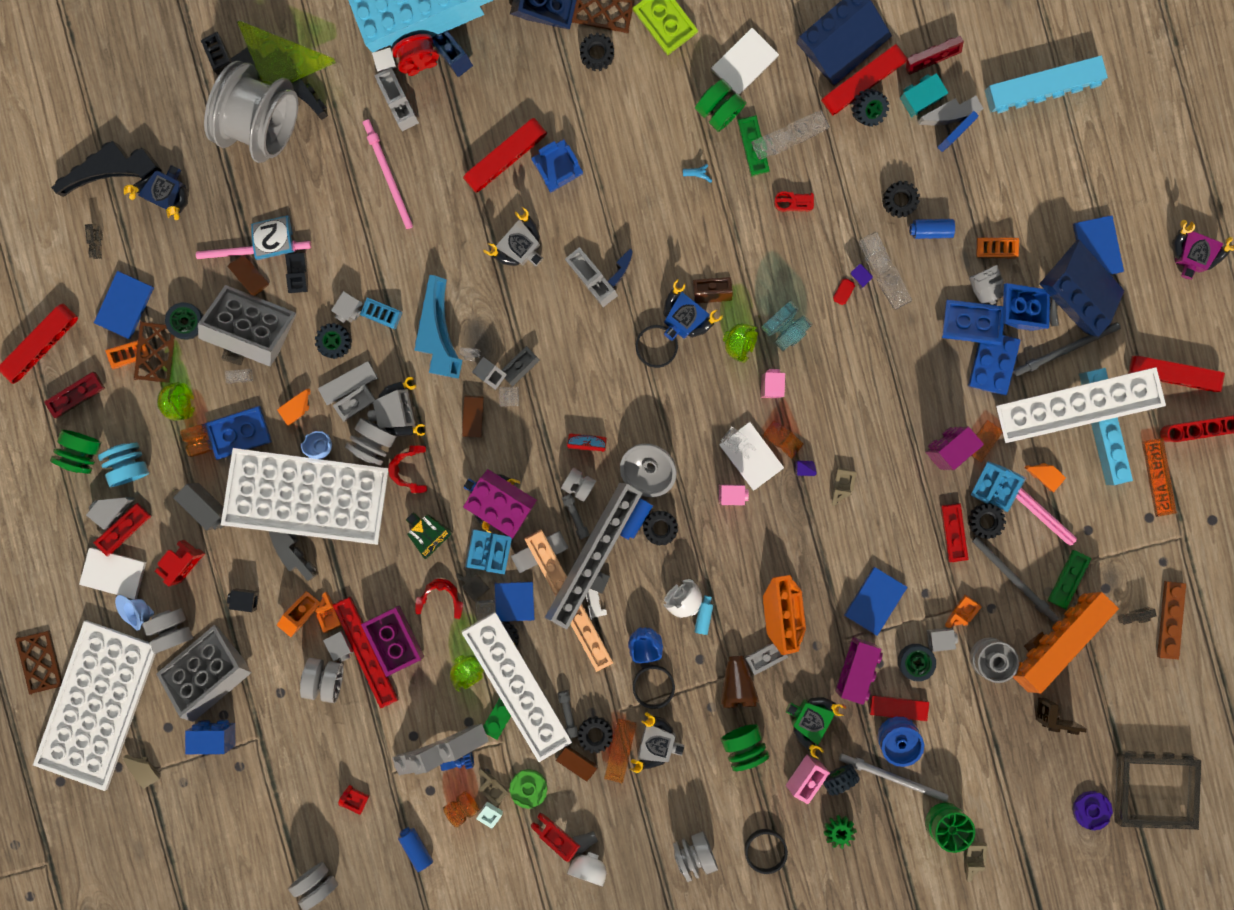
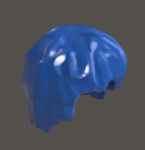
(645, 645)

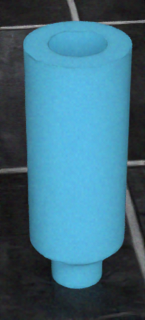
(704, 616)

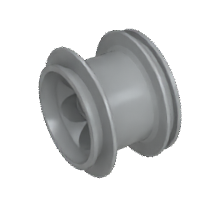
(250, 111)

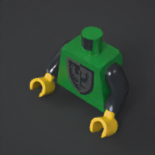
(812, 720)

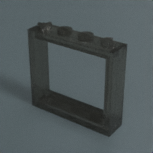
(1153, 821)

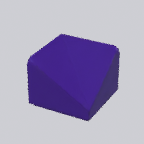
(861, 275)
(805, 468)

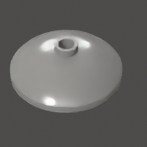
(648, 479)

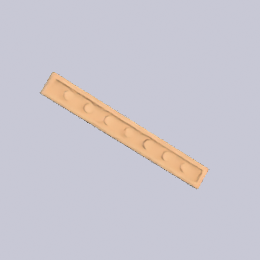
(581, 622)

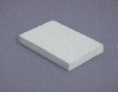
(745, 61)
(762, 462)
(112, 573)

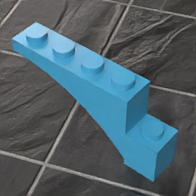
(433, 331)

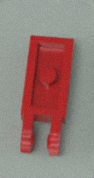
(556, 838)

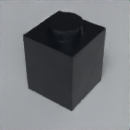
(243, 600)

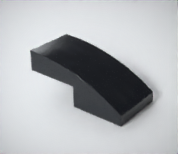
(296, 272)

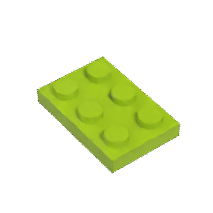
(665, 23)

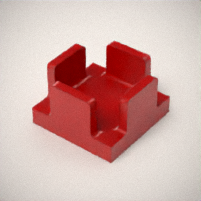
(176, 566)

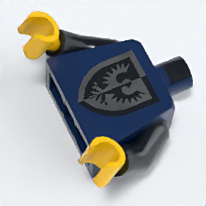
(162, 191)

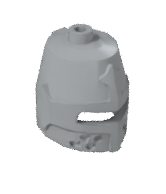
(988, 285)

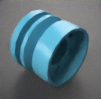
(123, 464)

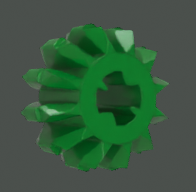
(836, 838)

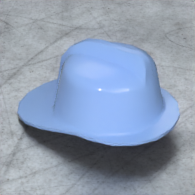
(133, 611)

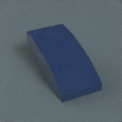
(623, 263)

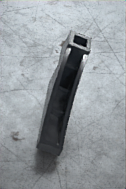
(302, 90)
(107, 163)

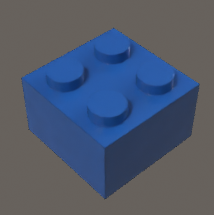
(210, 737)

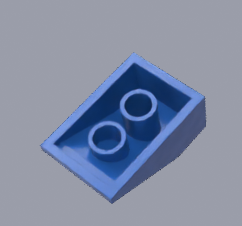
(1026, 307)

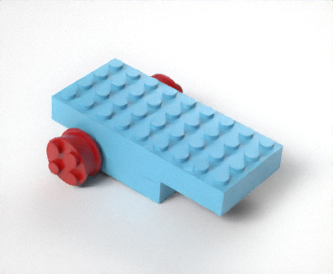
(410, 26)

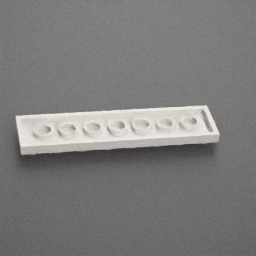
(1081, 405)
(516, 686)

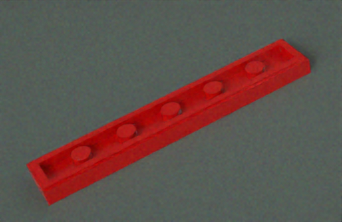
(351, 623)

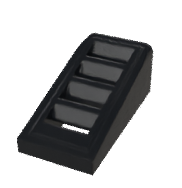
(220, 64)

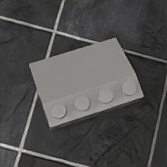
(246, 325)
(203, 674)

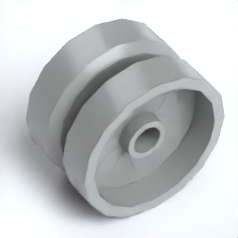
(313, 886)

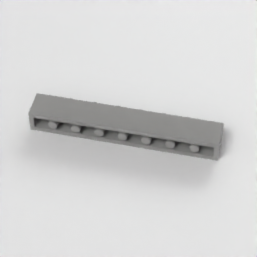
(593, 555)

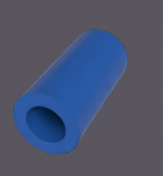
(932, 228)
(636, 519)
(415, 849)

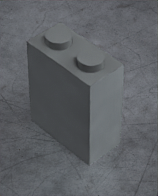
(201, 505)

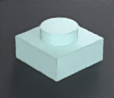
(489, 815)

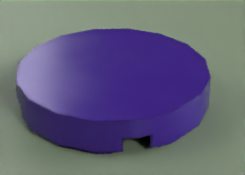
(1092, 810)

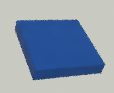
(958, 131)
(514, 601)

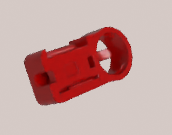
(797, 202)

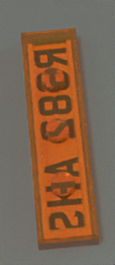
(1159, 477)

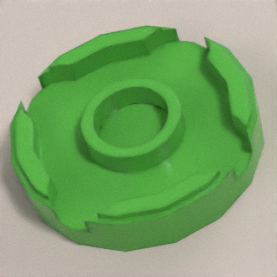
(528, 788)

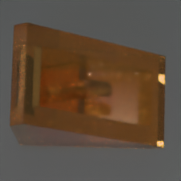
(783, 439)

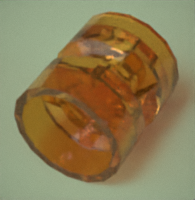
(196, 440)
(463, 807)

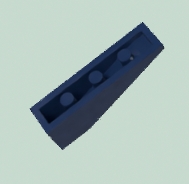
(452, 53)

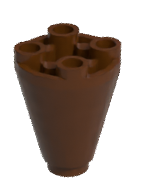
(738, 685)

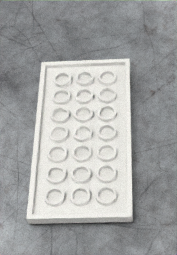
(304, 496)
(95, 705)

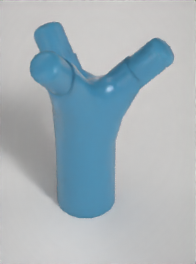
(697, 172)

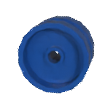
(900, 741)

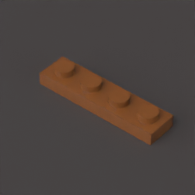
(1171, 620)

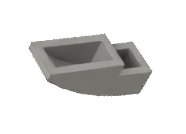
(396, 99)
(951, 112)
(591, 277)

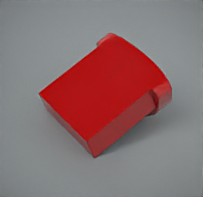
(353, 800)

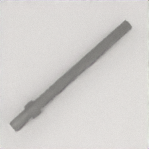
(860, 764)

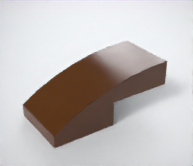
(473, 416)

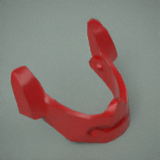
(394, 469)
(440, 584)

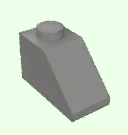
(108, 511)

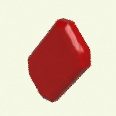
(844, 291)

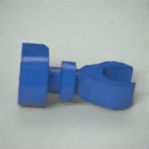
(467, 760)

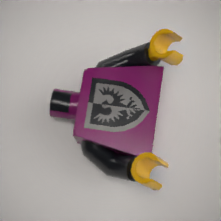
(1197, 251)

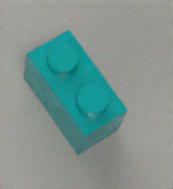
(924, 94)

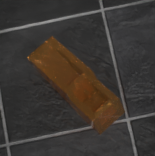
(620, 750)

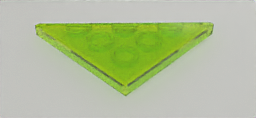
(280, 57)

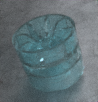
(791, 330)

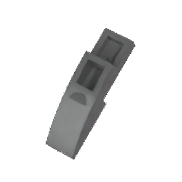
(292, 556)

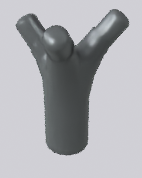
(1053, 314)

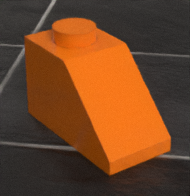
(298, 614)

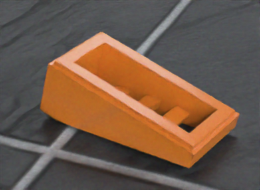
(1006, 241)
(118, 349)

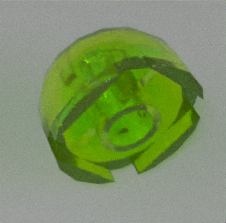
(740, 341)
(175, 401)
(465, 672)

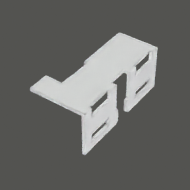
(594, 606)

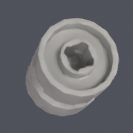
(585, 484)

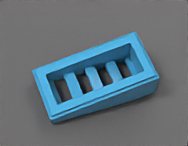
(395, 319)

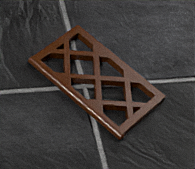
(610, 25)
(139, 360)
(29, 674)

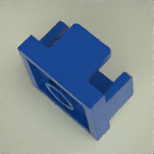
(557, 165)

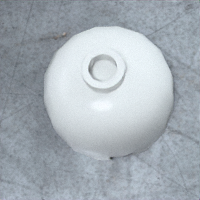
(684, 600)
(588, 868)

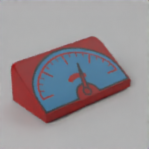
(587, 442)

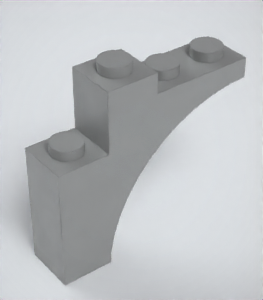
(440, 752)

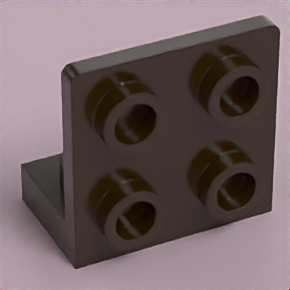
(1049, 714)

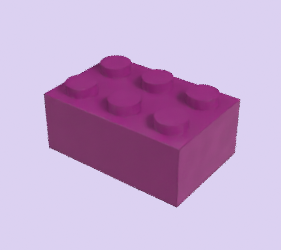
(953, 447)
(499, 503)
(392, 640)
(858, 671)

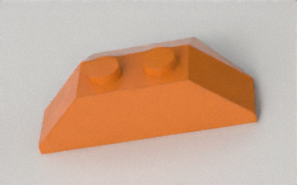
(784, 614)

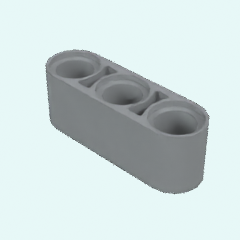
(524, 559)

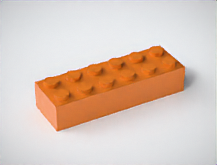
(1064, 641)

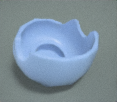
(316, 445)

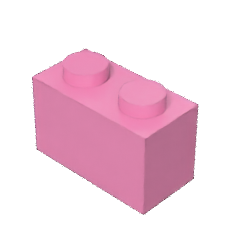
(773, 384)
(733, 494)
(807, 779)

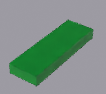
(750, 131)
(1069, 579)

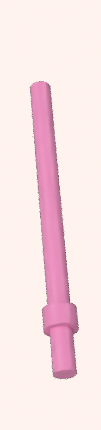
(374, 140)
(244, 250)

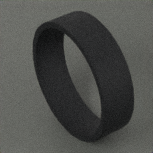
(650, 365)
(658, 705)
(769, 870)

